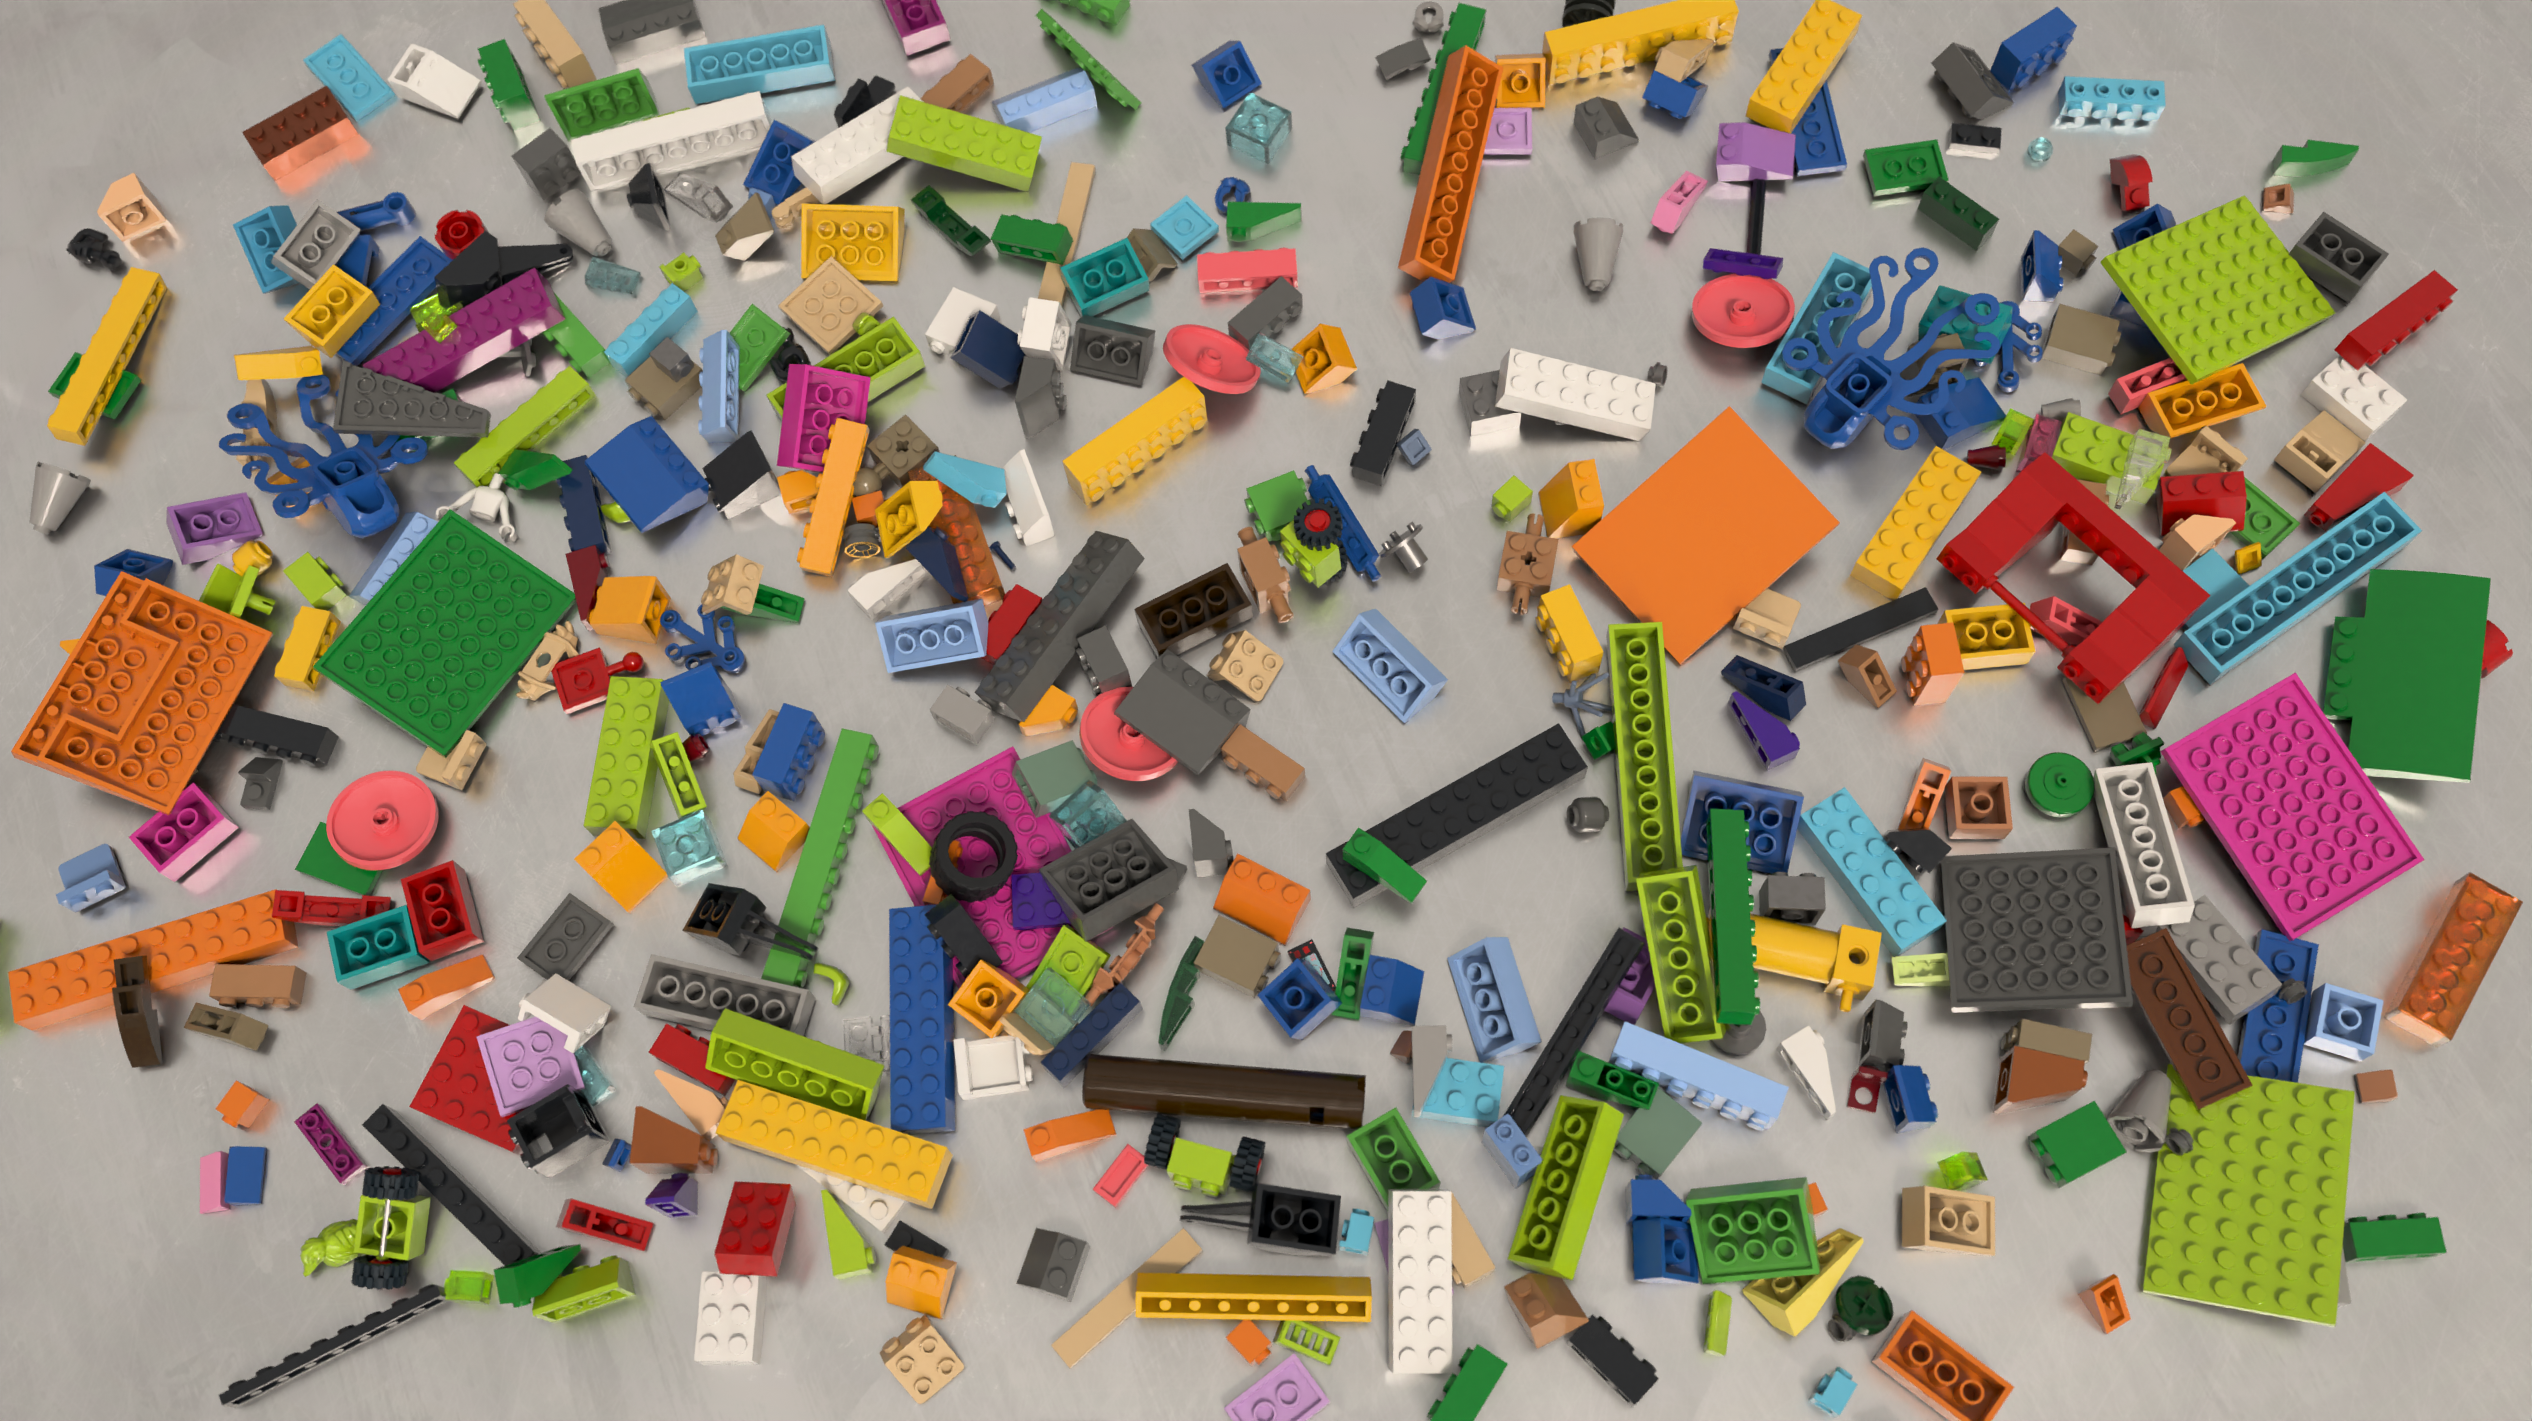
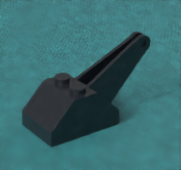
(487, 267)
(727, 922)
(1280, 1219)

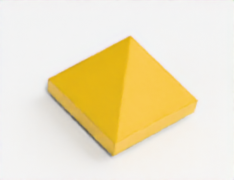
(2248, 558)

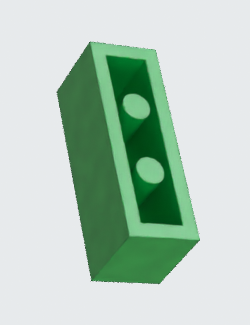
(1032, 239)
(2392, 1238)

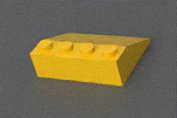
(856, 236)

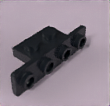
(862, 98)

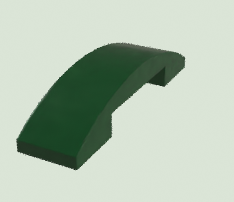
(949, 223)

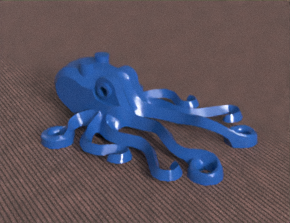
(1863, 382)
(344, 481)

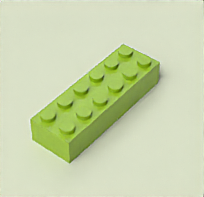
(963, 143)
(882, 354)
(624, 760)
(1680, 953)
(793, 1065)
(1566, 1187)

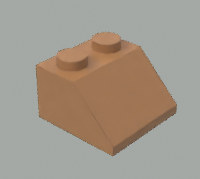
(1544, 1307)

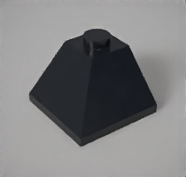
(648, 197)

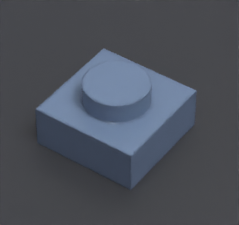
(1414, 446)

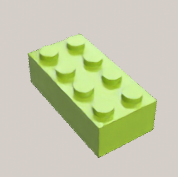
(2097, 454)

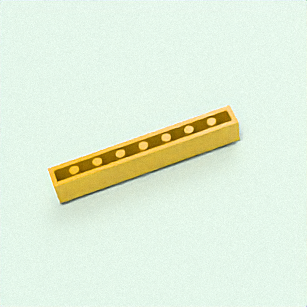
(107, 356)
(1253, 1297)

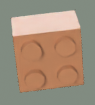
(1978, 808)

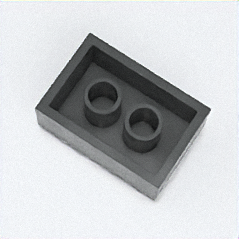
(2337, 257)

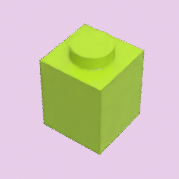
(1511, 499)

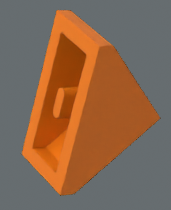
(2106, 1303)

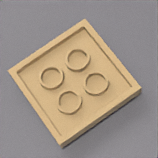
(829, 305)

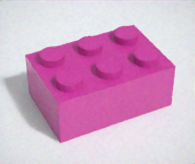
(186, 836)

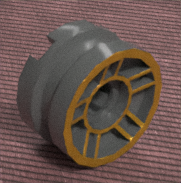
(861, 540)

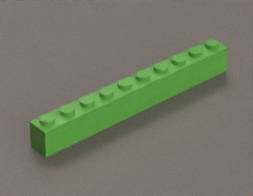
(822, 853)

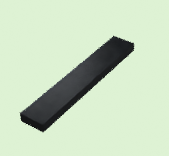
(1860, 629)

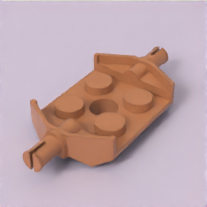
(1121, 966)

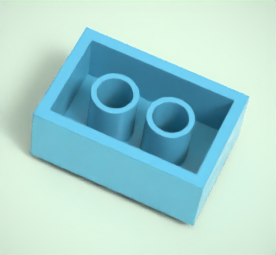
(1466, 1093)

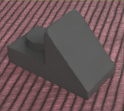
(261, 782)

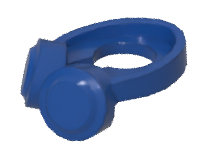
(1225, 187)

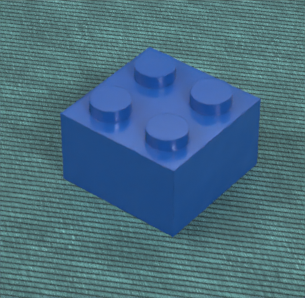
(1299, 999)

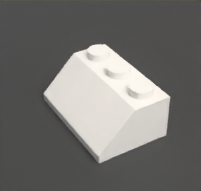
(1026, 501)

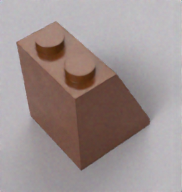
(2036, 1079)
(669, 1147)

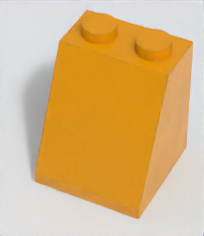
(1572, 500)
(630, 608)
(621, 866)

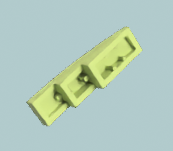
(1921, 970)

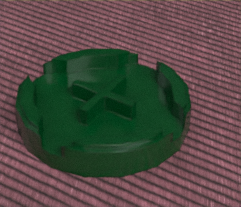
(1864, 1305)

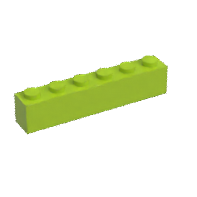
(526, 426)

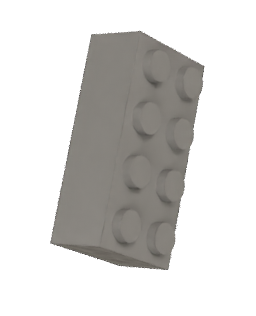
(2222, 962)

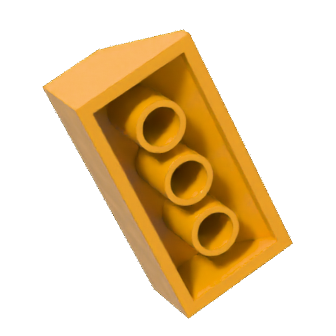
(2205, 403)

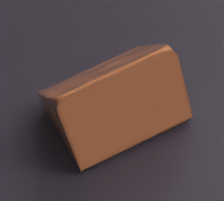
(2279, 199)
(1403, 1047)
(2376, 1086)

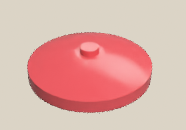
(1743, 310)
(1210, 359)
(1116, 745)
(382, 820)

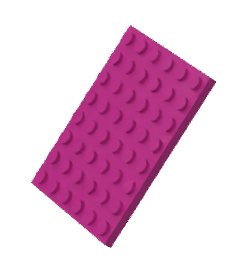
(2292, 806)
(1039, 842)

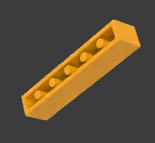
(833, 498)

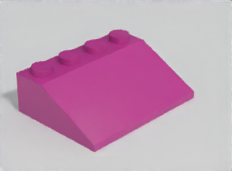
(811, 405)

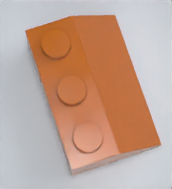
(1262, 899)

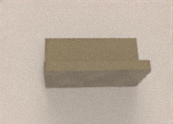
(1150, 252)

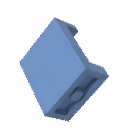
(1511, 1150)

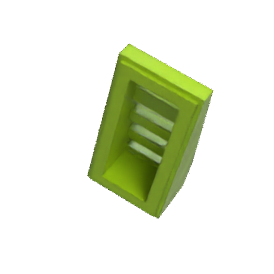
(1302, 1349)

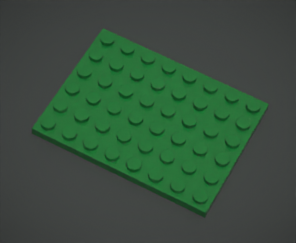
(446, 633)

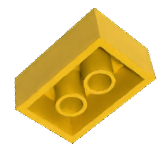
(1569, 634)
(1991, 636)

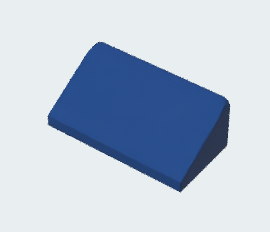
(245, 1175)

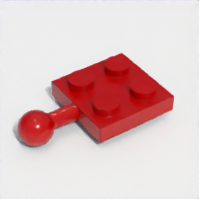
(587, 677)

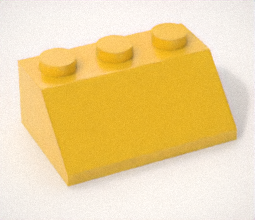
(332, 311)
(907, 514)

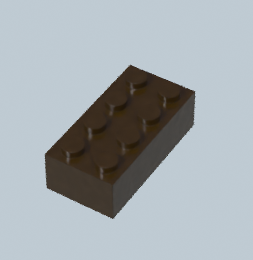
(1194, 612)

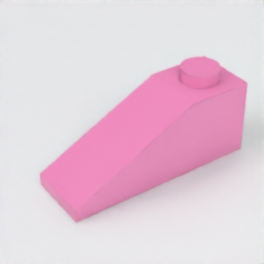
(1678, 202)

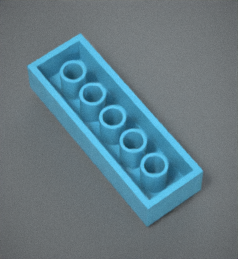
(759, 64)
(1837, 277)
(1870, 872)

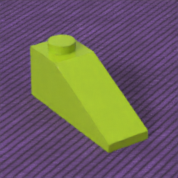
(899, 833)
(847, 1246)

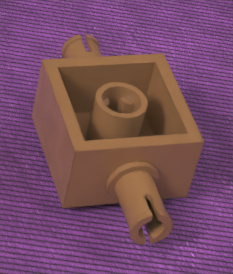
(1532, 550)
(1264, 575)

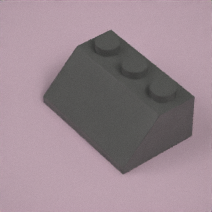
(1970, 82)
(1112, 349)
(1039, 395)

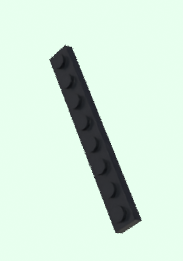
(1574, 1029)
(327, 1349)

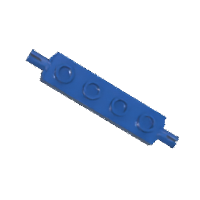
(1354, 538)

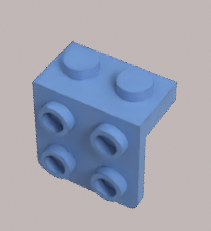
(89, 878)

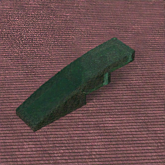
(1178, 1003)

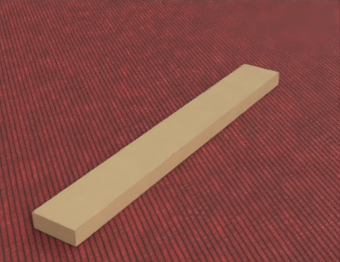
(1072, 216)

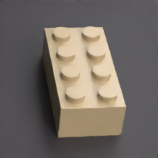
(553, 43)

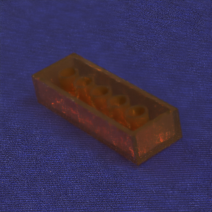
(962, 524)
(2453, 960)

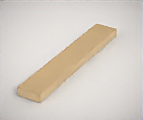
(1122, 1300)

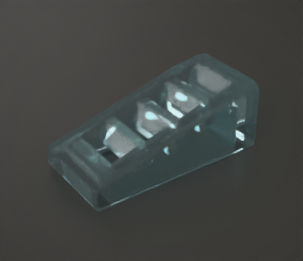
(606, 267)

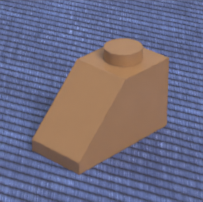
(1867, 674)

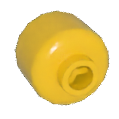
(253, 554)

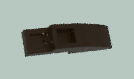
(134, 1012)

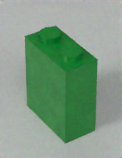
(2076, 1144)

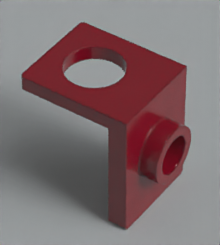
(1867, 1078)

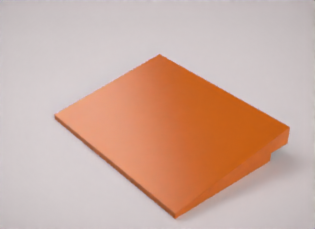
(1705, 534)
(142, 693)

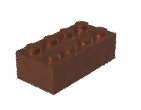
(300, 133)

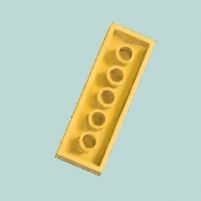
(1803, 66)
(1135, 440)
(1915, 523)

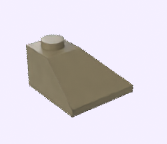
(745, 230)

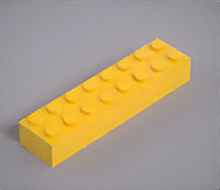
(1634, 37)
(834, 1144)

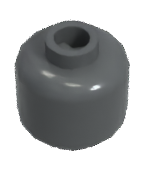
(1587, 814)

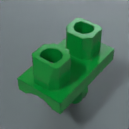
(2144, 751)

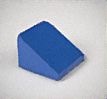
(617, 1155)

